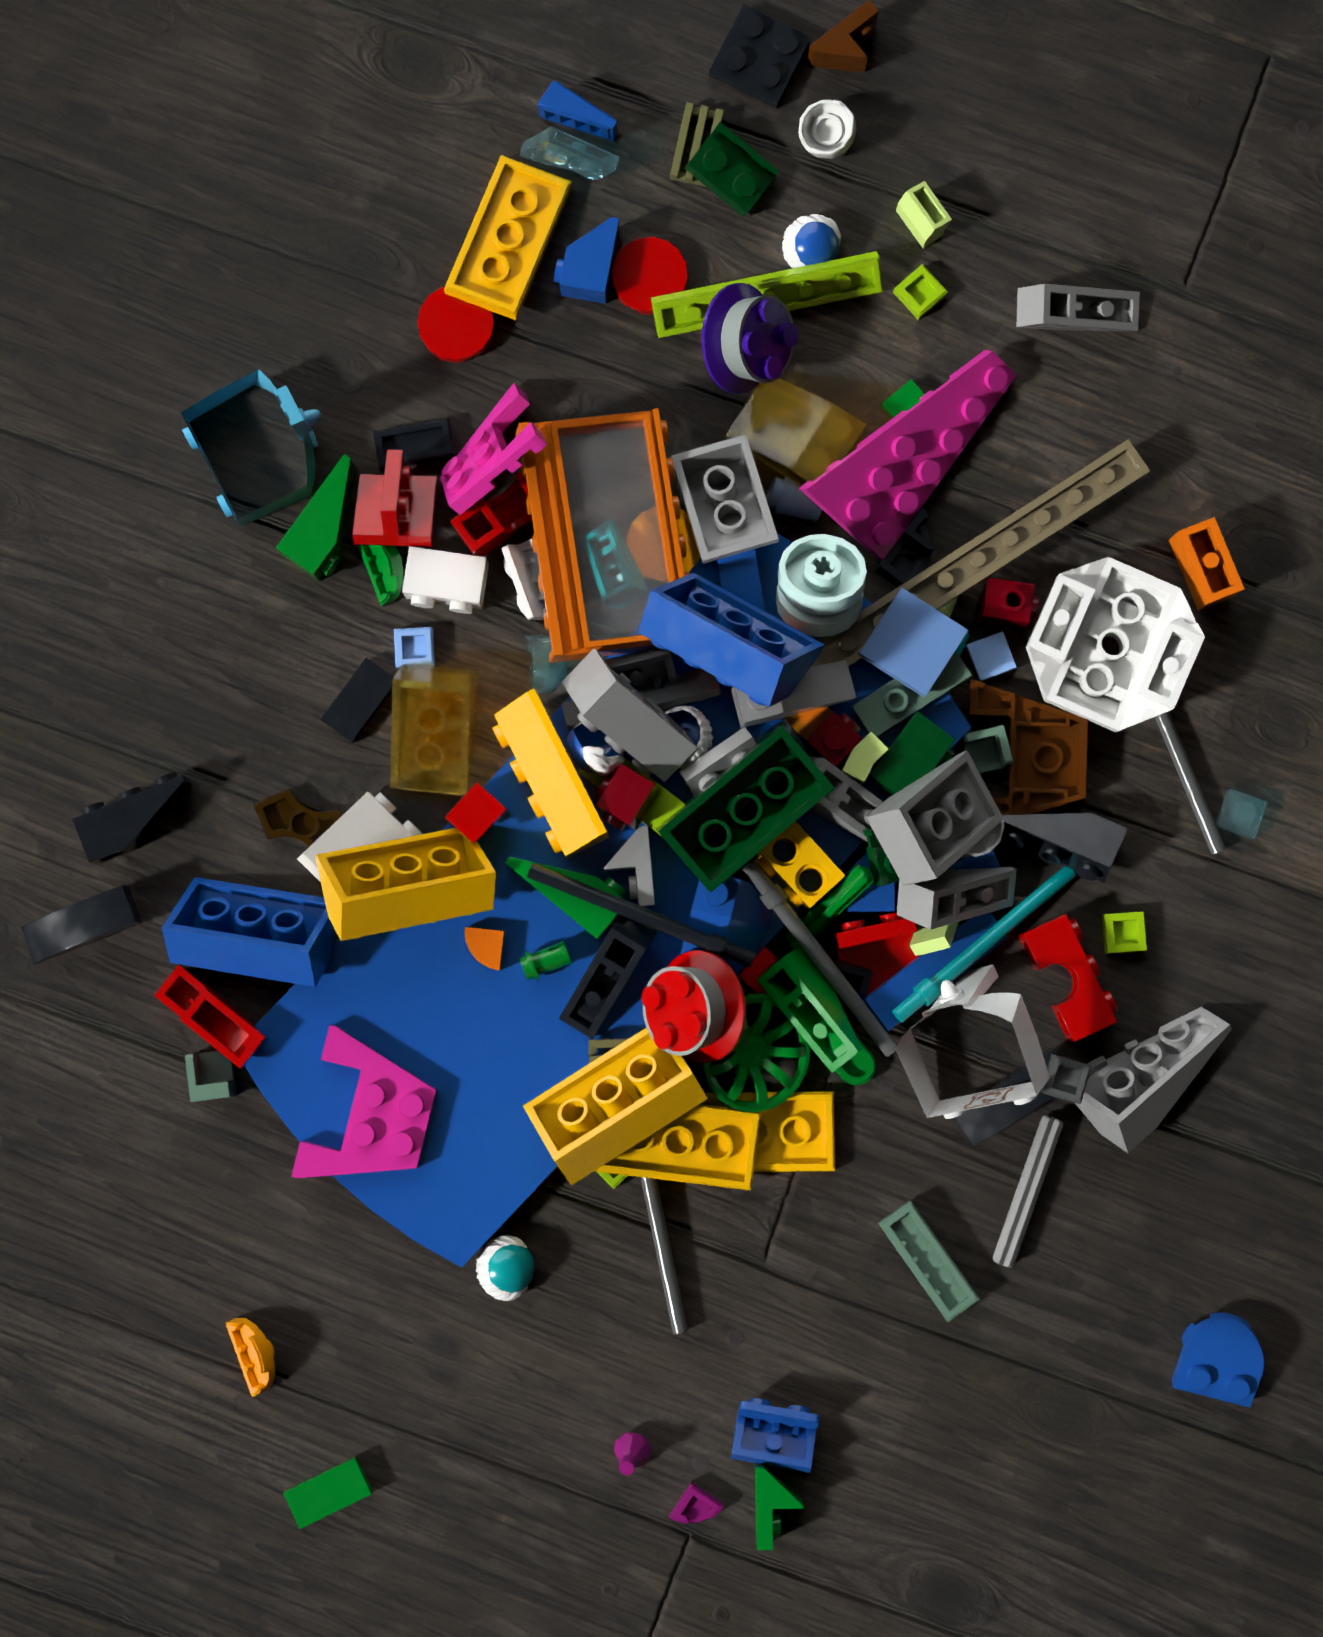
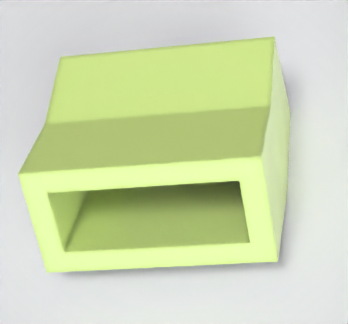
(923, 214)
(863, 757)

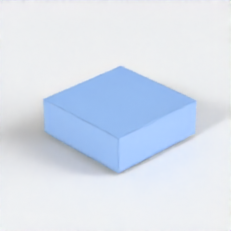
(414, 646)
(990, 656)

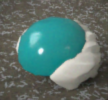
(505, 1267)

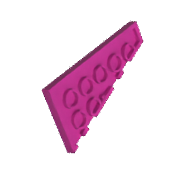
(901, 463)

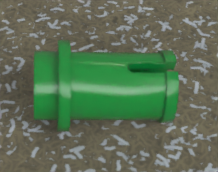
(545, 960)

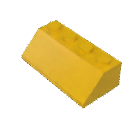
(550, 774)
(405, 883)
(613, 1105)

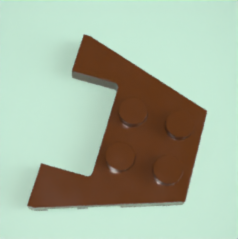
(1045, 750)

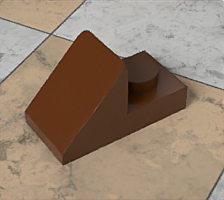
(838, 46)

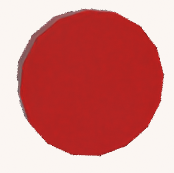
(647, 270)
(454, 327)

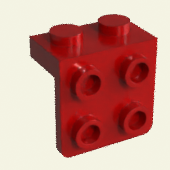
(877, 947)

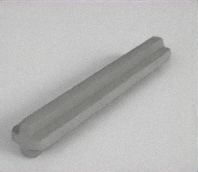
(1027, 1191)

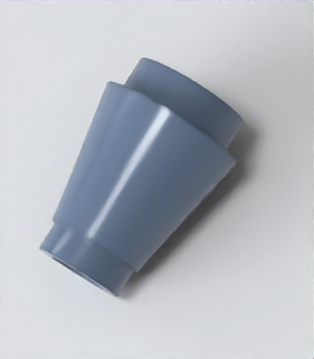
(789, 500)

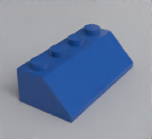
(728, 638)
(250, 932)

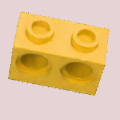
(806, 857)

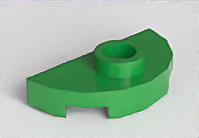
(385, 571)

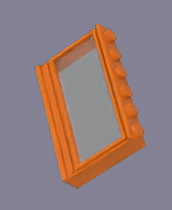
(602, 528)

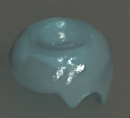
(544, 676)

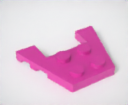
(486, 454)
(385, 1119)

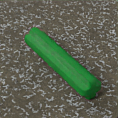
(834, 902)

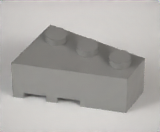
(627, 718)

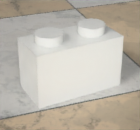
(445, 579)

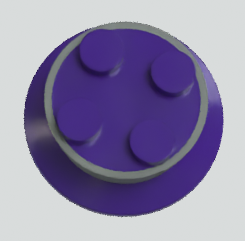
(746, 338)

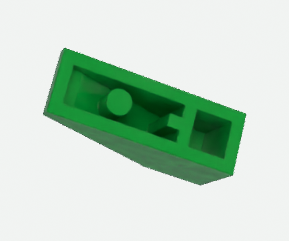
(320, 528)
(589, 916)
(811, 1007)

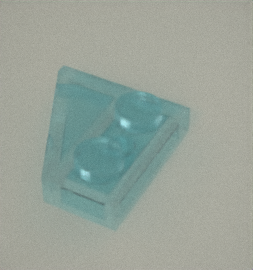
(569, 153)

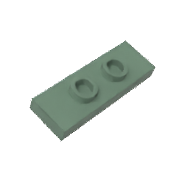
(897, 702)
(928, 1261)

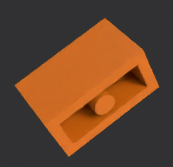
(1206, 564)

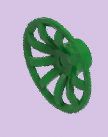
(754, 1055)

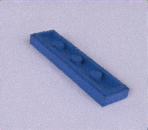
(901, 984)

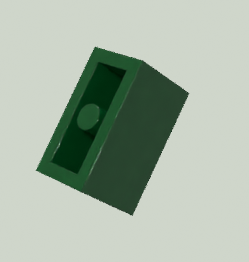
(912, 755)

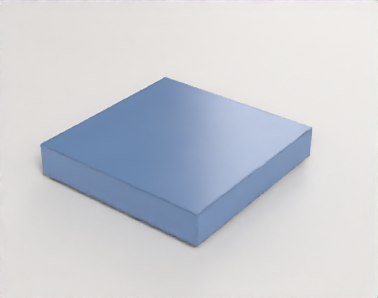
(913, 642)

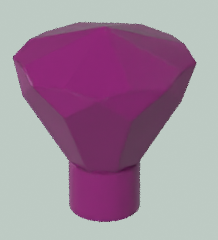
(632, 1452)

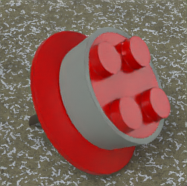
(695, 1007)

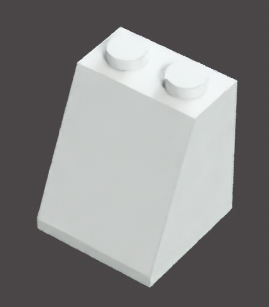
(363, 824)

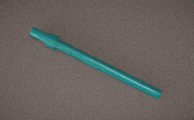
(929, 989)

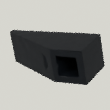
(124, 824)
(1069, 839)

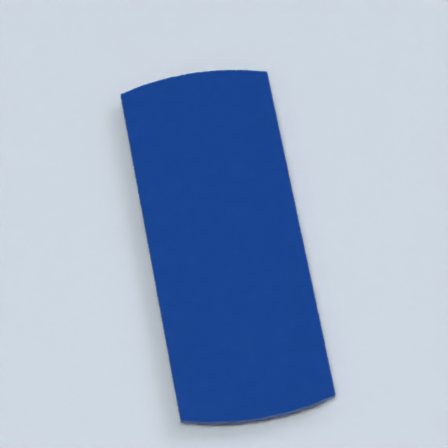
(491, 1033)

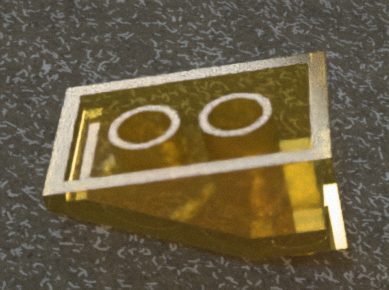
(796, 430)
(433, 729)

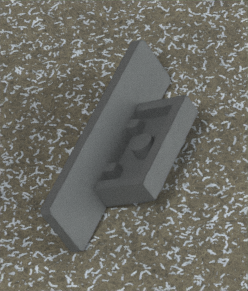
(655, 678)

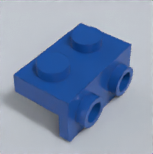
(775, 1435)

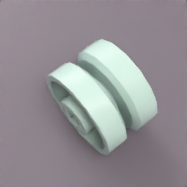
(820, 585)

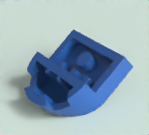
(1220, 1360)

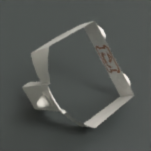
(969, 992)

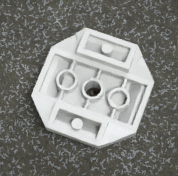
(1153, 634)

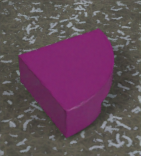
(695, 1506)

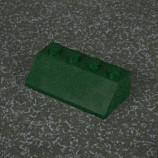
(745, 808)

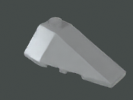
(1140, 1085)

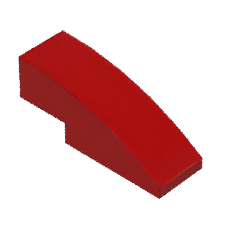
(210, 1015)

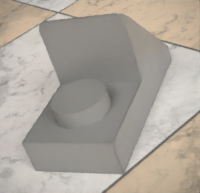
(636, 855)

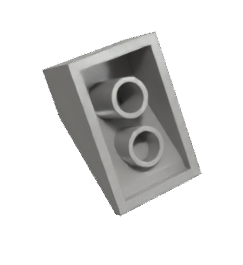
(724, 499)
(935, 820)

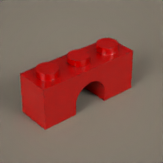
(494, 521)
(1087, 1006)

